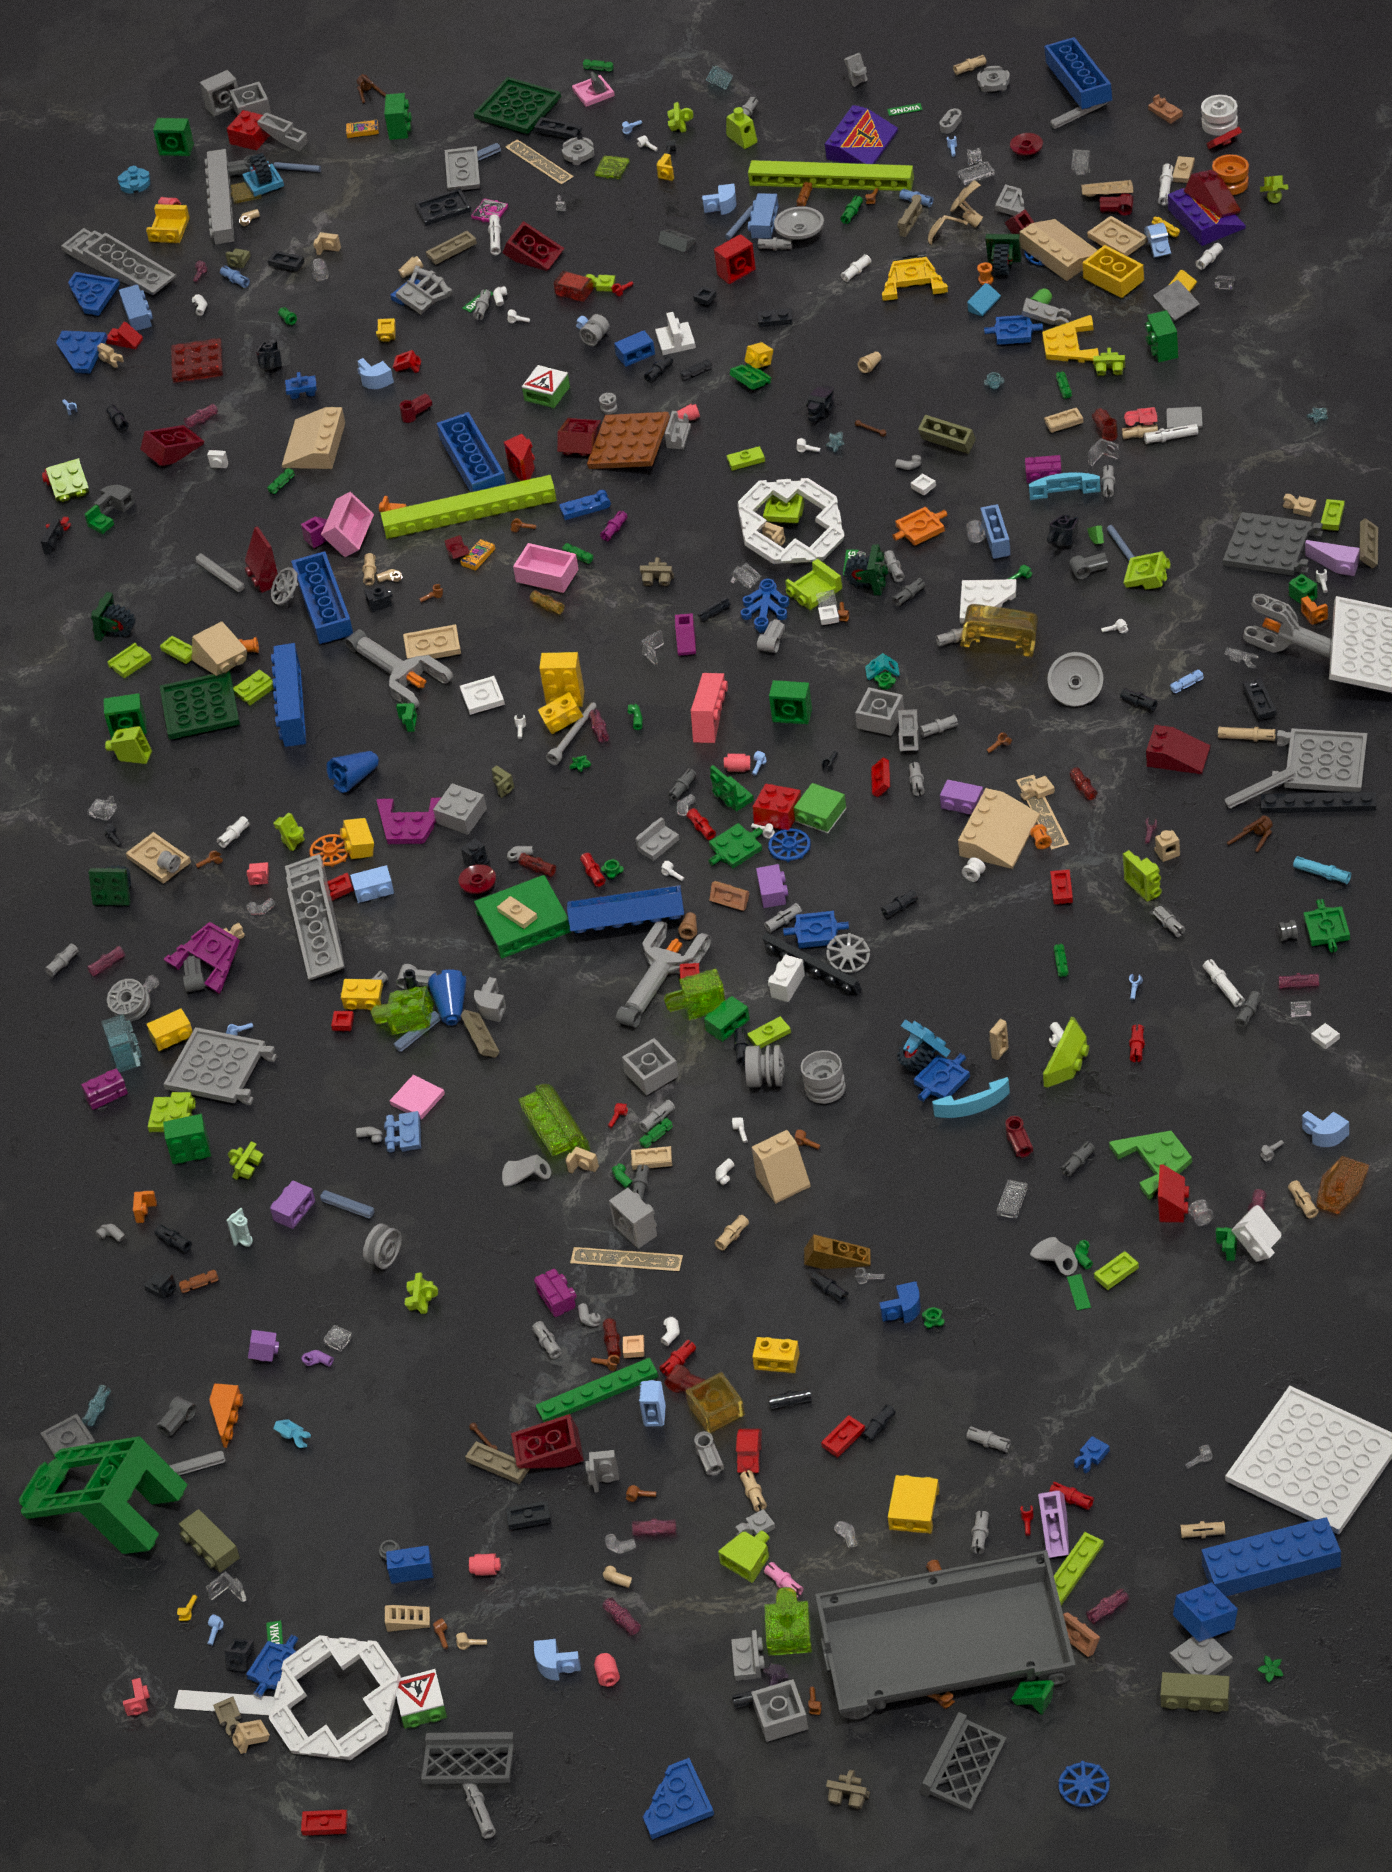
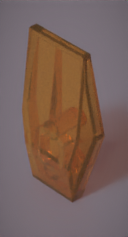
(1341, 1184)

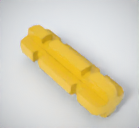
(1174, 232)

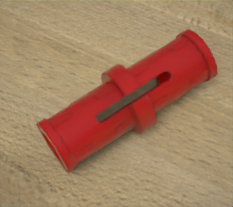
(701, 824)
(593, 870)
(1136, 1043)
(678, 1357)
(1073, 1496)

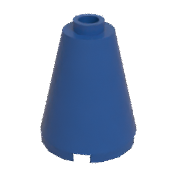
(351, 769)
(448, 994)

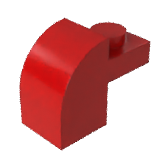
(748, 1450)

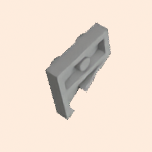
(1010, 201)

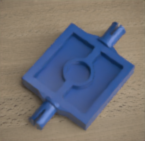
(1013, 329)
(815, 929)
(941, 1077)
(267, 1666)

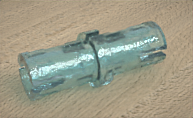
(96, 1405)

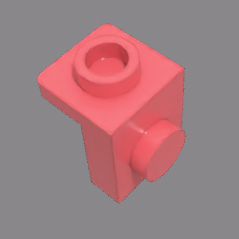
(138, 1704)

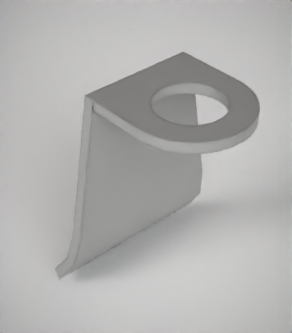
(518, 1170)
(1054, 1250)

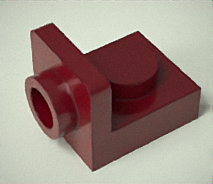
(456, 547)

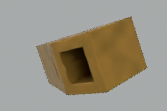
(834, 1254)

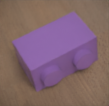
(960, 796)
(771, 886)
(292, 1204)

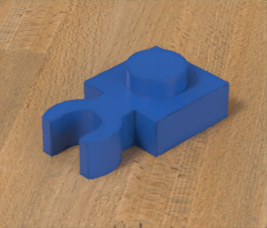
(1092, 1451)

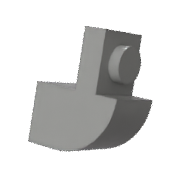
(908, 730)
(488, 1001)

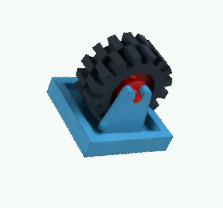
(262, 176)
(919, 1047)

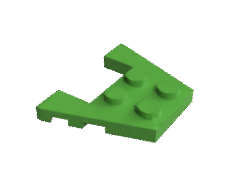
(1155, 1150)

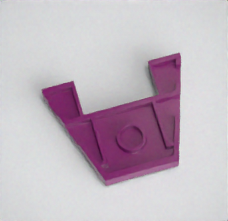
(406, 826)
(214, 948)

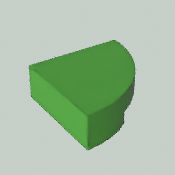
(1096, 534)

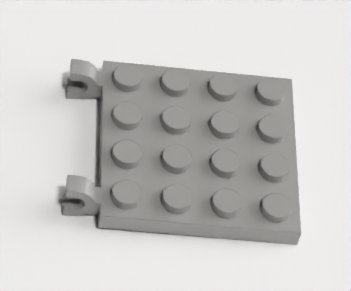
(1324, 759)
(217, 1065)

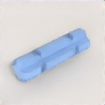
(1186, 681)

